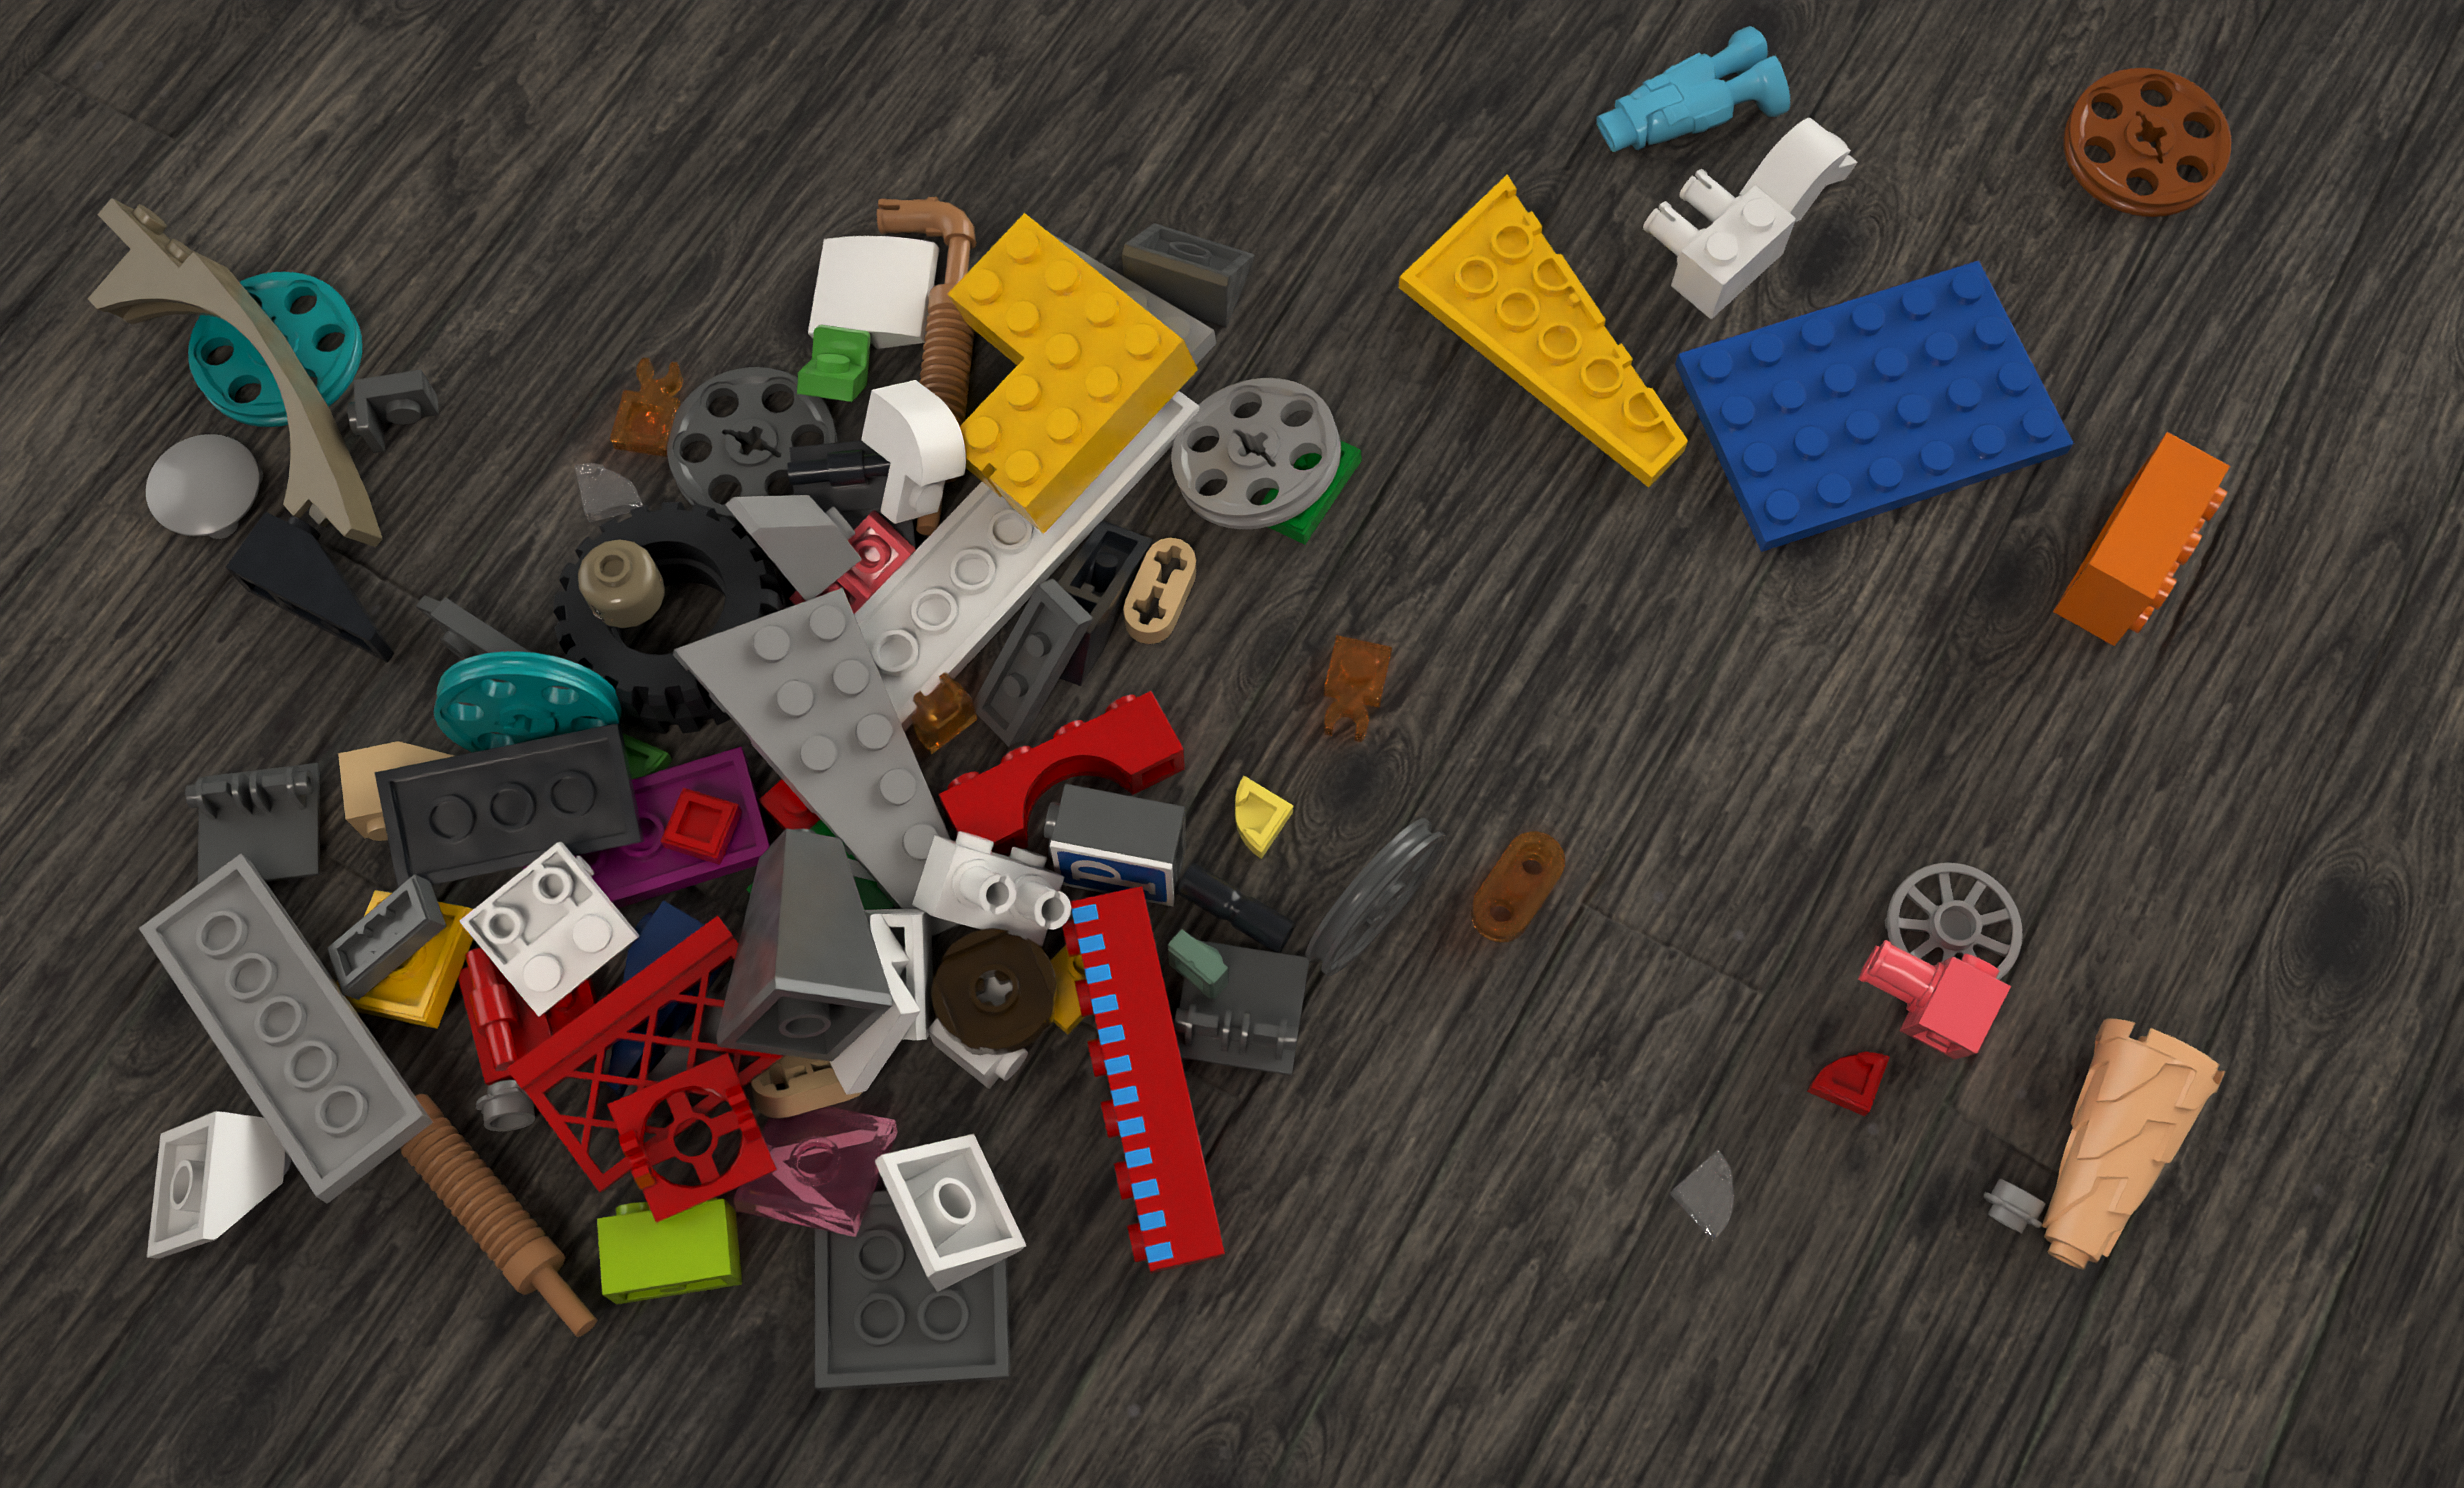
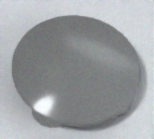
(203, 486)

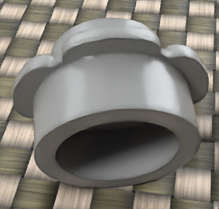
(506, 1107)
(2014, 1206)

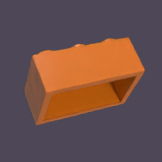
(2145, 541)

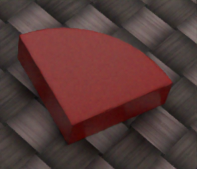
(1851, 1081)

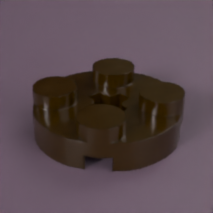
(961, 978)

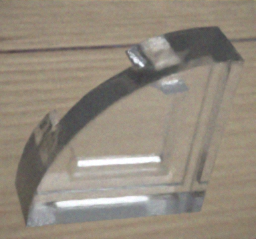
(605, 492)
(1708, 1194)

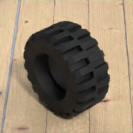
(686, 550)

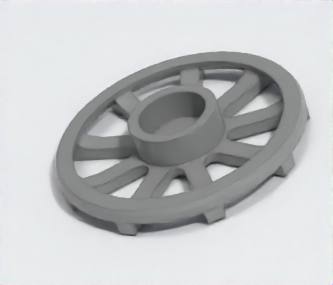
(1955, 923)

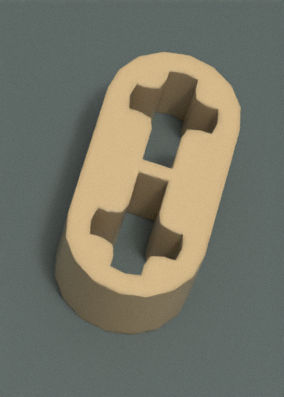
(1149, 585)
(809, 1087)

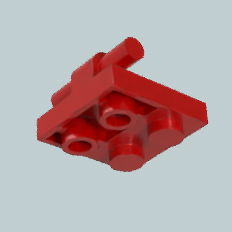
(504, 1022)

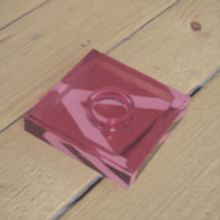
(822, 1169)

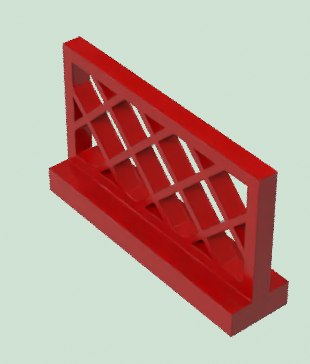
(613, 1021)

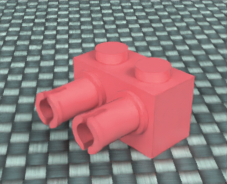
(1947, 1002)

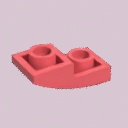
(881, 553)

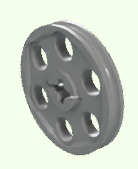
(1250, 472)

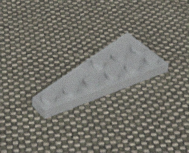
(829, 729)

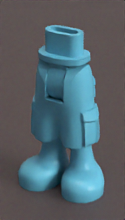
(1694, 98)

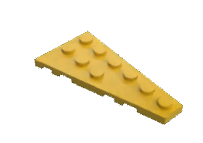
(1533, 319)

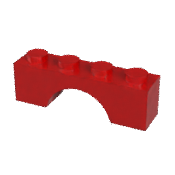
(1125, 745)

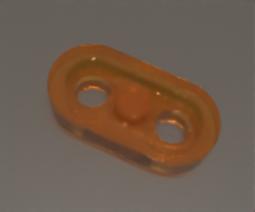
(1515, 888)

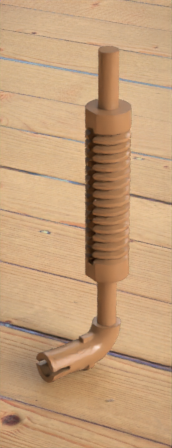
(948, 336)
(493, 1216)

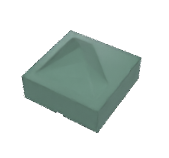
(1198, 964)

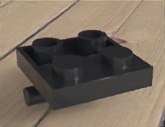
(845, 477)

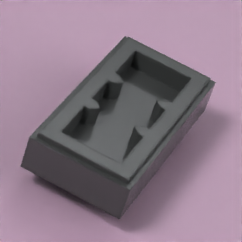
(386, 937)

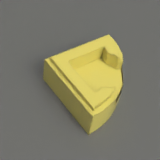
(1259, 815)

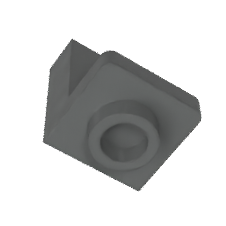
(388, 399)

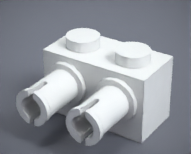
(1731, 252)
(991, 890)

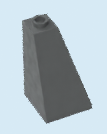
(804, 957)

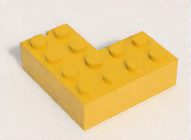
(1083, 378)

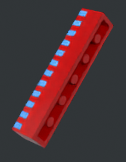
(1145, 1079)

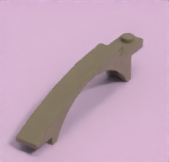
(170, 279)

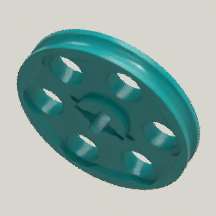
(303, 332)
(525, 705)

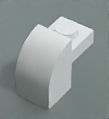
(1802, 167)
(920, 442)

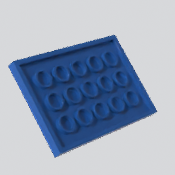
(1871, 405)

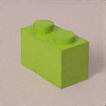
(668, 1257)

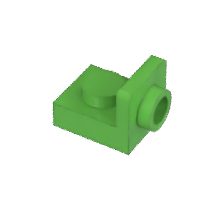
(837, 364)

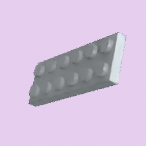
(285, 1028)

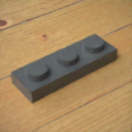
(1031, 662)

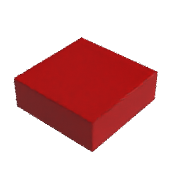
(701, 826)

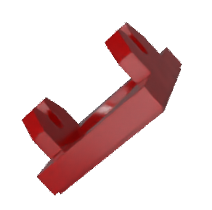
(631, 1118)

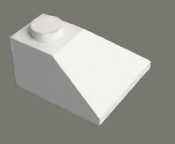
(211, 1178)

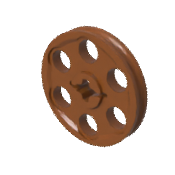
(2138, 159)

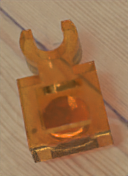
(648, 415)
(1355, 678)
(942, 713)

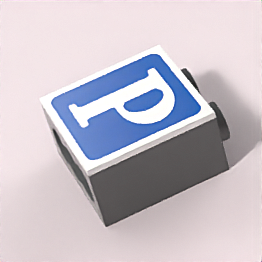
(1117, 842)

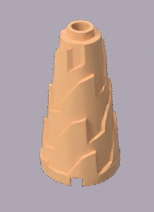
(2124, 1131)

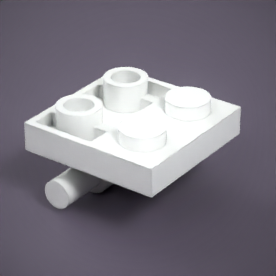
(550, 928)

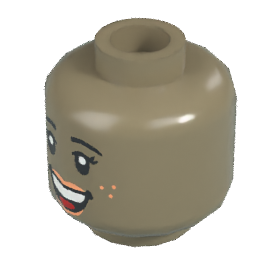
(621, 583)

